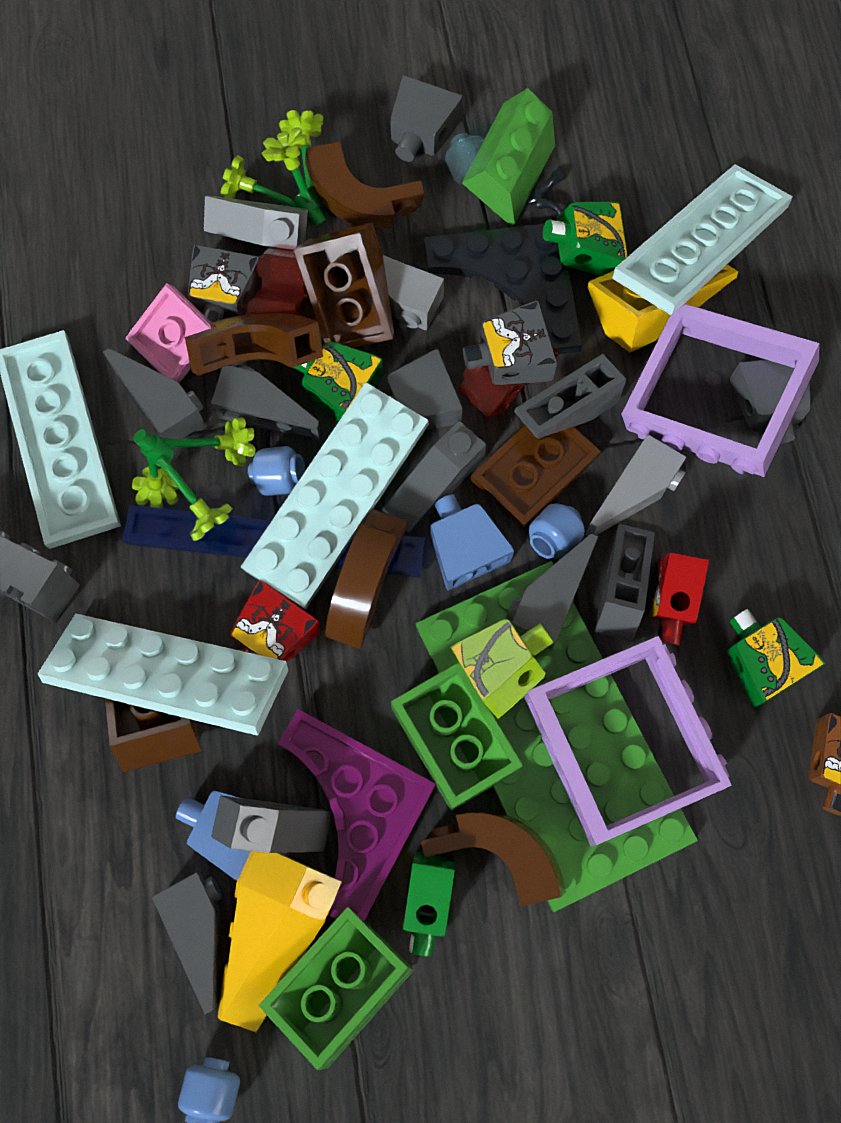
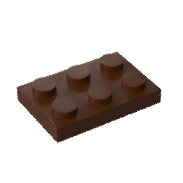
(533, 471)

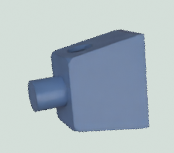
(467, 542)
(200, 839)

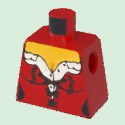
(683, 580)
(273, 625)

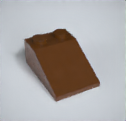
(347, 286)
(148, 736)

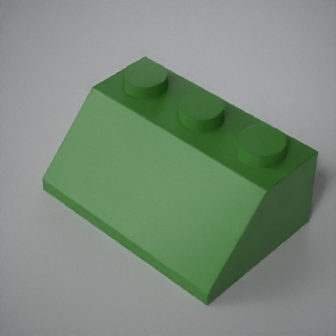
(512, 155)
(455, 736)
(335, 989)

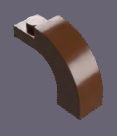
(351, 198)
(255, 336)
(362, 578)
(518, 845)

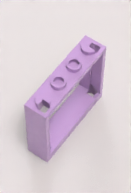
(739, 336)
(679, 700)

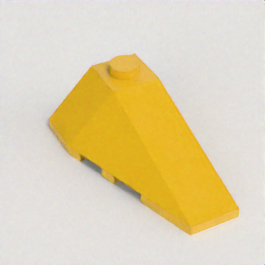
(634, 320)
(273, 926)

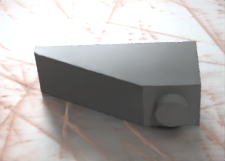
(160, 397)
(574, 398)
(262, 405)
(437, 475)
(625, 583)
(552, 593)
(270, 826)
(194, 926)

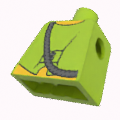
(502, 663)

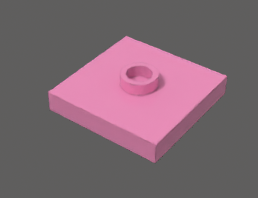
(162, 332)

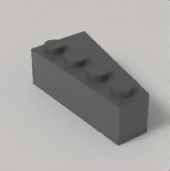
(34, 580)

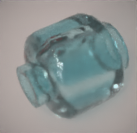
(461, 154)

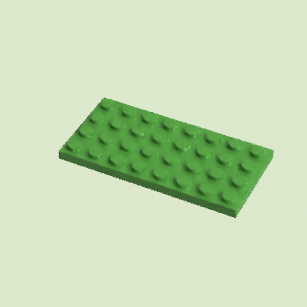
(603, 741)

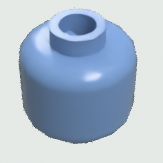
(276, 470)
(556, 531)
(209, 1092)

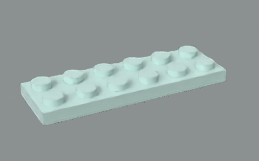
(701, 239)
(57, 440)
(335, 495)
(165, 673)

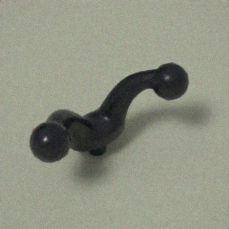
(556, 177)

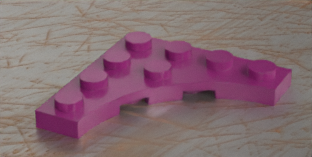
(371, 804)

